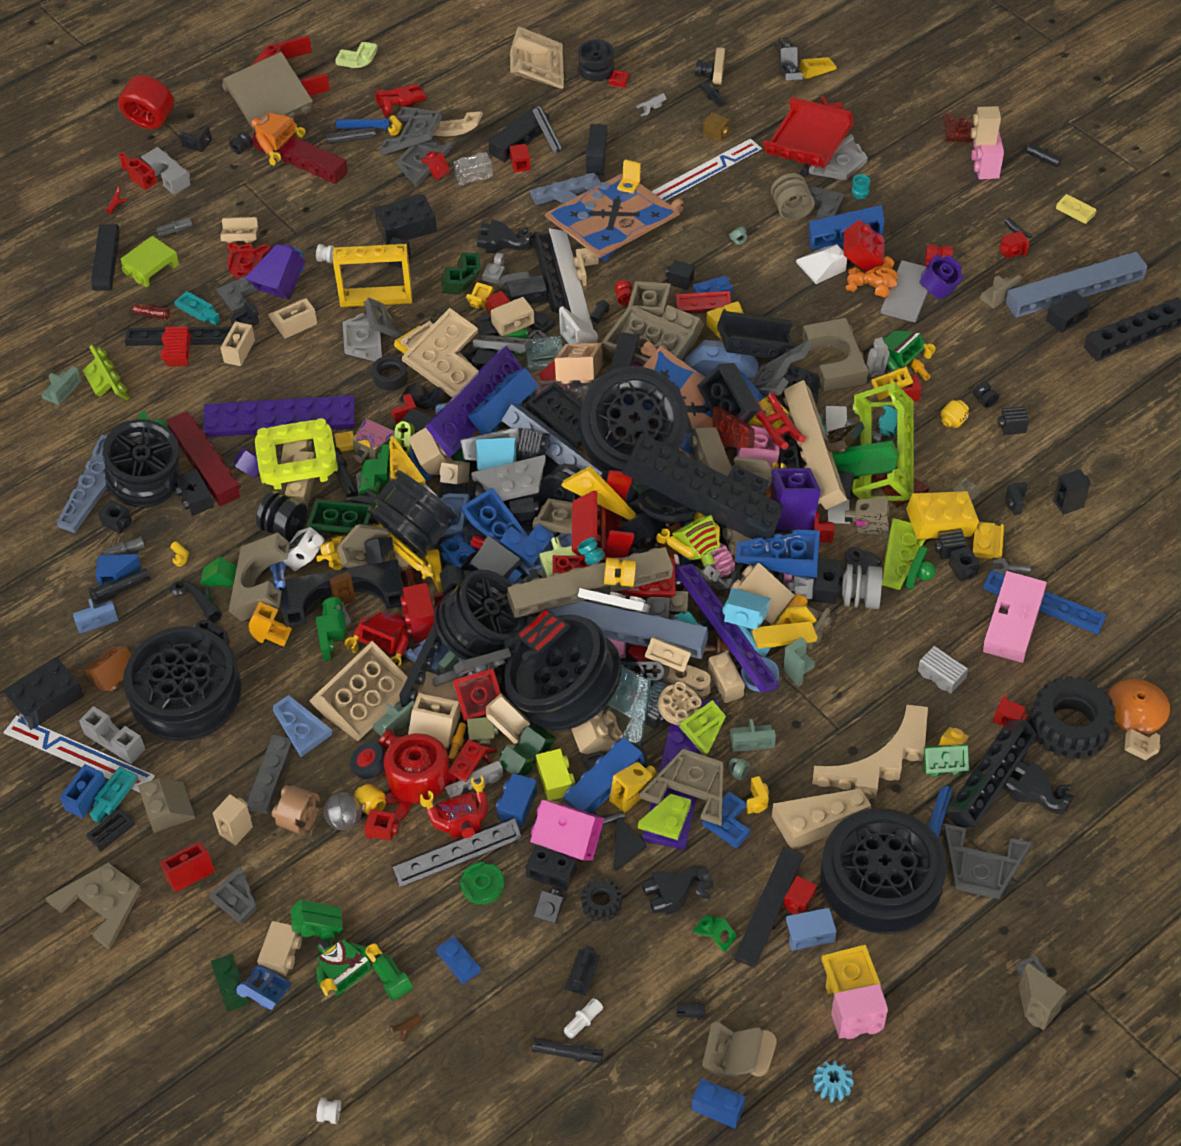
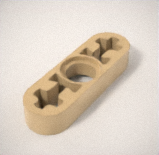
(718, 67)

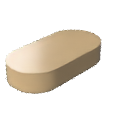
(765, 1054)

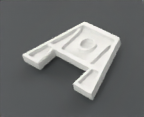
(615, 600)

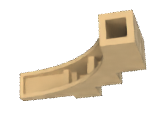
(885, 763)

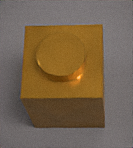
(716, 127)

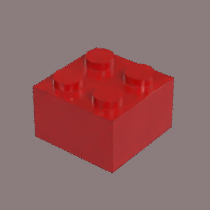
(863, 246)
(417, 611)
(475, 693)

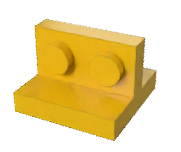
(849, 970)

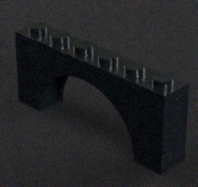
(305, 591)

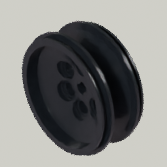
(174, 664)
(570, 678)

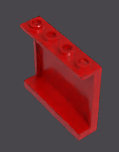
(810, 133)

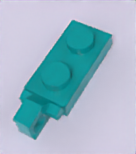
(197, 308)
(113, 793)

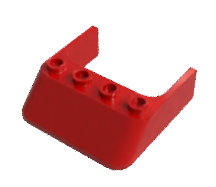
(295, 48)
(610, 541)

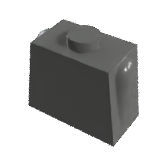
(496, 558)

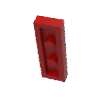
(702, 301)

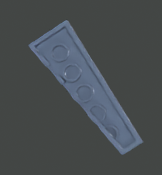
(88, 491)

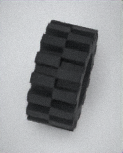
(601, 911)

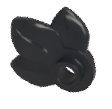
(864, 559)

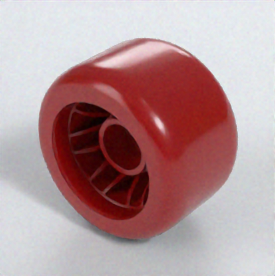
(146, 102)
(416, 766)

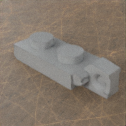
(878, 358)
(490, 774)

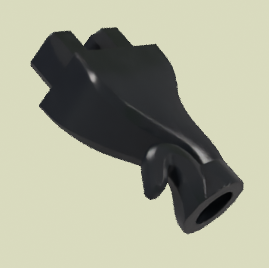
(500, 237)
(1036, 788)
(674, 888)

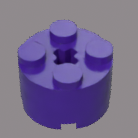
(941, 276)

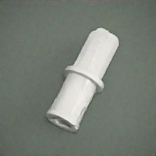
(583, 1018)

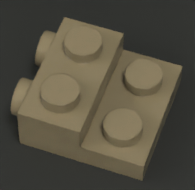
(555, 516)

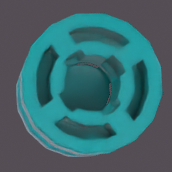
(860, 186)
(591, 551)

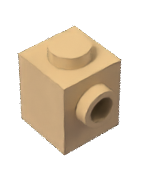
(454, 472)

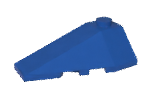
(491, 515)
(788, 554)

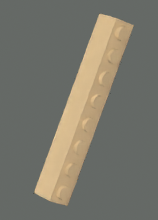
(815, 452)

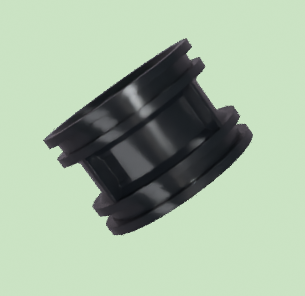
(136, 460)
(412, 513)
(477, 615)

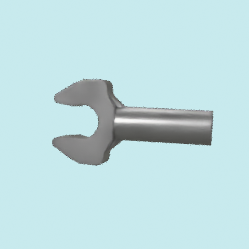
(1001, 563)

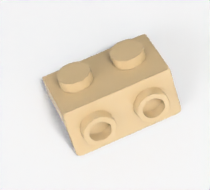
(239, 229)

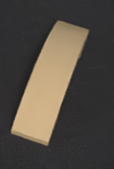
(458, 126)

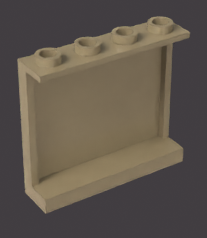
(268, 88)

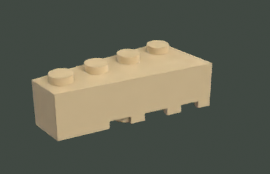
(815, 817)

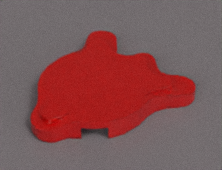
(245, 258)

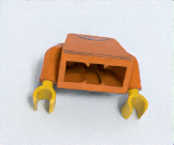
(274, 131)

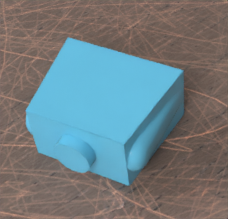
(495, 452)
(746, 608)

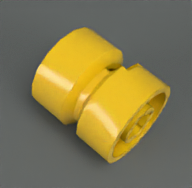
(626, 575)

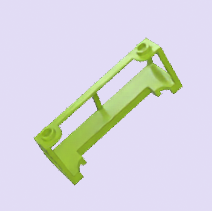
(903, 477)

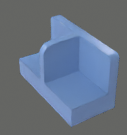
(95, 616)
(811, 929)

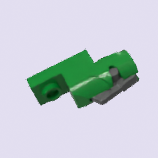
(374, 472)
(332, 625)

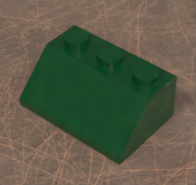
(339, 516)

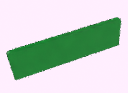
(867, 459)

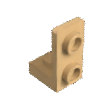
(584, 258)

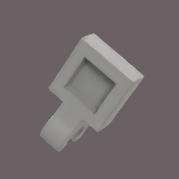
(654, 102)
(494, 271)

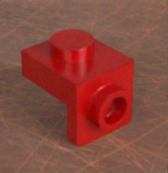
(436, 163)

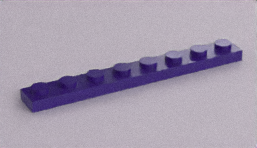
(729, 632)

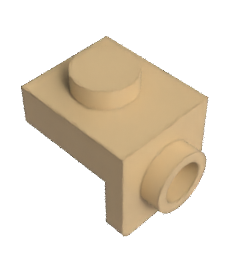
(1142, 745)

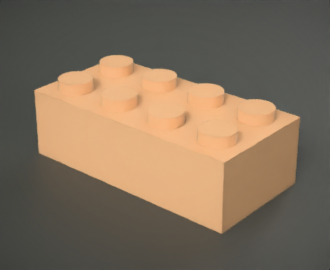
(578, 362)

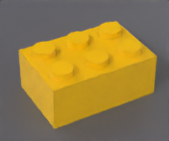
(941, 512)

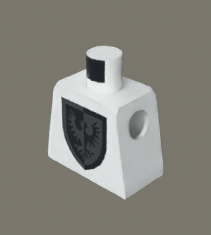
(306, 543)

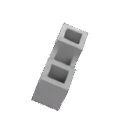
(173, 175)
(121, 742)

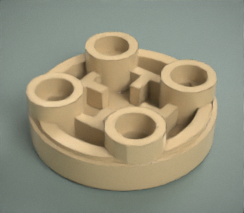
(678, 703)

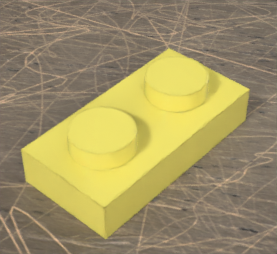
(1076, 209)

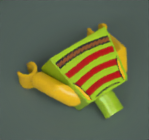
(695, 539)

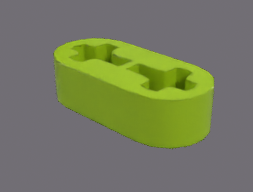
(401, 437)

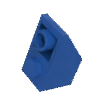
(116, 567)

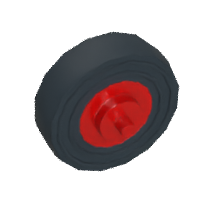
(368, 760)

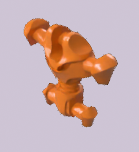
(880, 277)

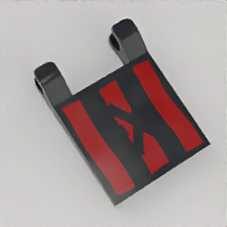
(538, 636)

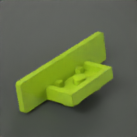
(102, 375)

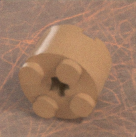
(296, 809)

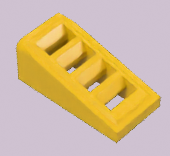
(815, 66)
(889, 378)
(434, 559)

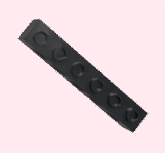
(1134, 329)
(991, 773)

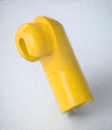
(396, 126)
(181, 554)

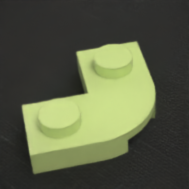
(357, 59)

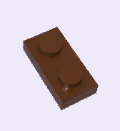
(342, 587)

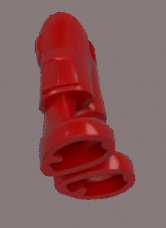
(402, 96)

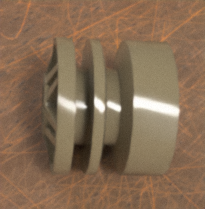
(792, 197)

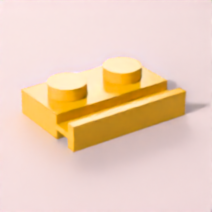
(988, 540)

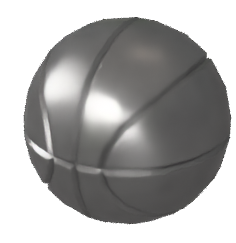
(342, 811)

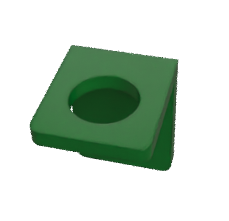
(713, 927)

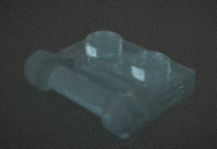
(543, 348)

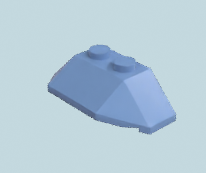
(712, 353)

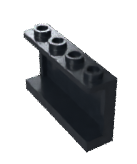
(755, 334)

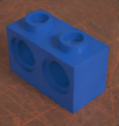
(455, 551)

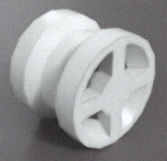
(324, 253)
(328, 1110)

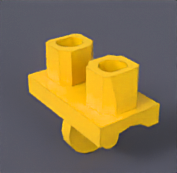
(330, 552)

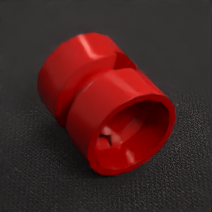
(933, 250)

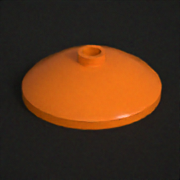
(1142, 714)

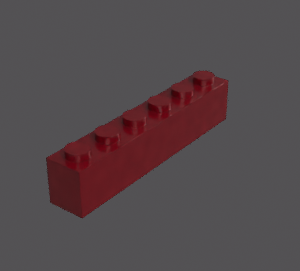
(310, 159)
(204, 459)

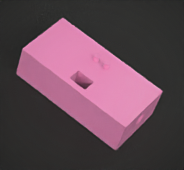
(1014, 617)

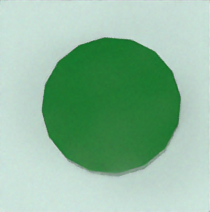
(482, 883)

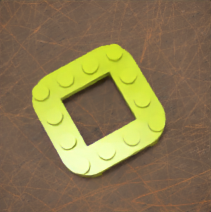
(275, 473)

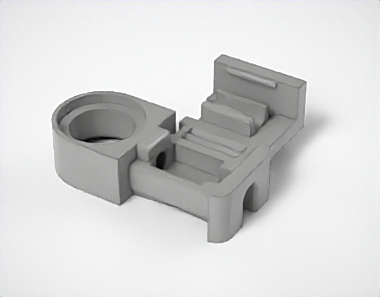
(714, 578)

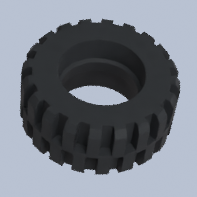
(1075, 695)

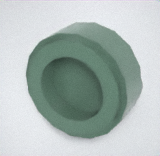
(740, 231)
(740, 770)

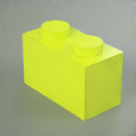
(554, 773)

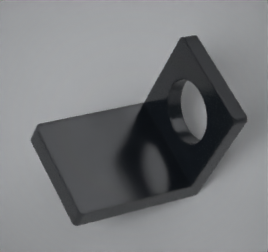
(195, 142)

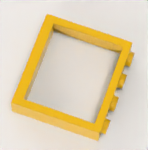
(373, 254)

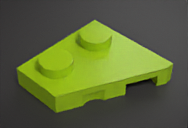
(703, 726)
(667, 817)

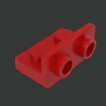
(466, 762)

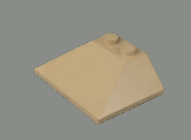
(537, 58)

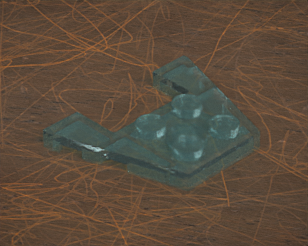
(632, 700)

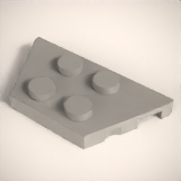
(844, 162)
(361, 339)
(513, 479)

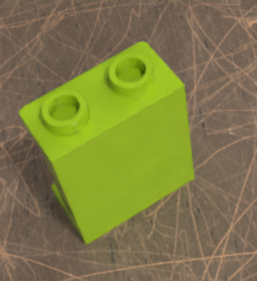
(148, 259)

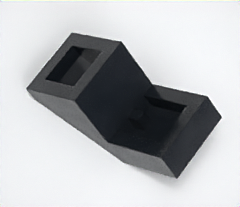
(421, 397)

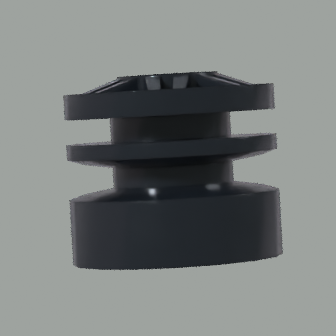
(281, 515)

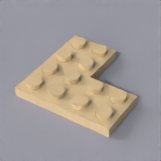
(437, 352)

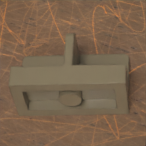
(998, 292)

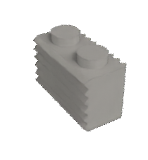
(942, 669)

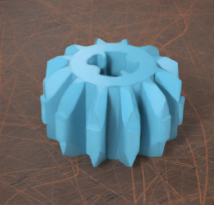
(834, 1089)

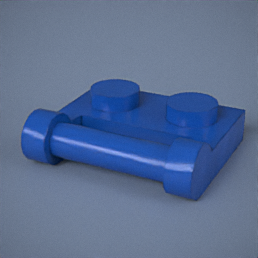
(269, 992)

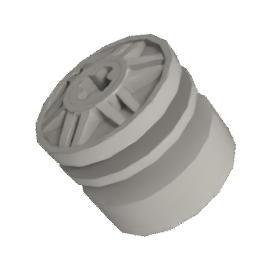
(862, 586)

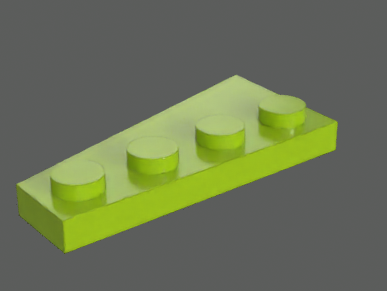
(900, 553)

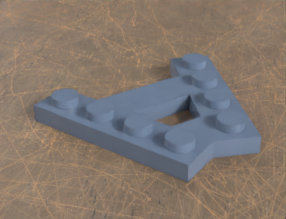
(566, 191)

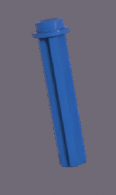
(363, 123)
(278, 574)
(939, 809)

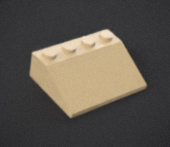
(361, 692)

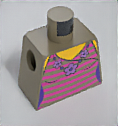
(369, 440)

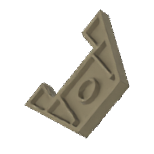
(693, 776)
(105, 892)

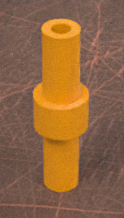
(918, 367)
(457, 742)

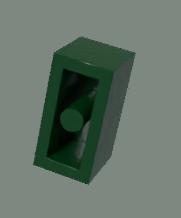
(228, 981)

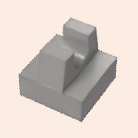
(801, 586)

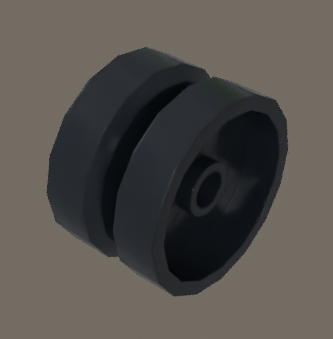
(596, 60)
(552, 487)

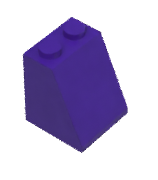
(277, 271)
(799, 494)

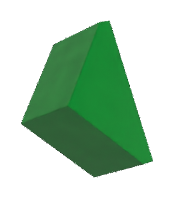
(219, 573)

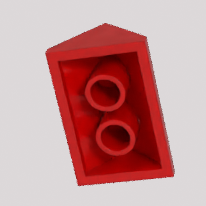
(584, 519)

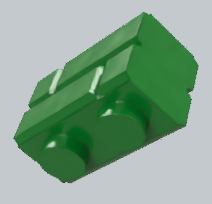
(316, 919)

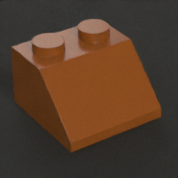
(108, 668)

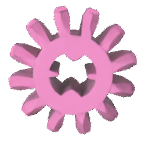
(723, 561)

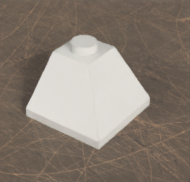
(823, 263)
(574, 329)

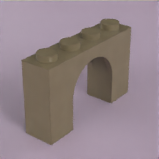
(837, 335)
(252, 561)

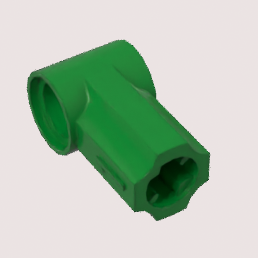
(394, 982)

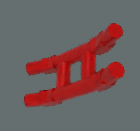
(779, 414)

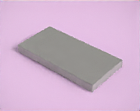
(908, 296)

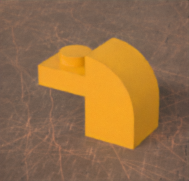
(264, 626)

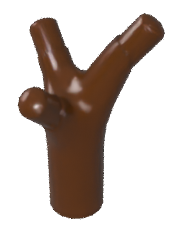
(406, 1026)

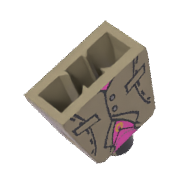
(871, 516)

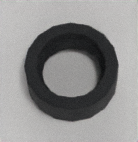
(389, 383)

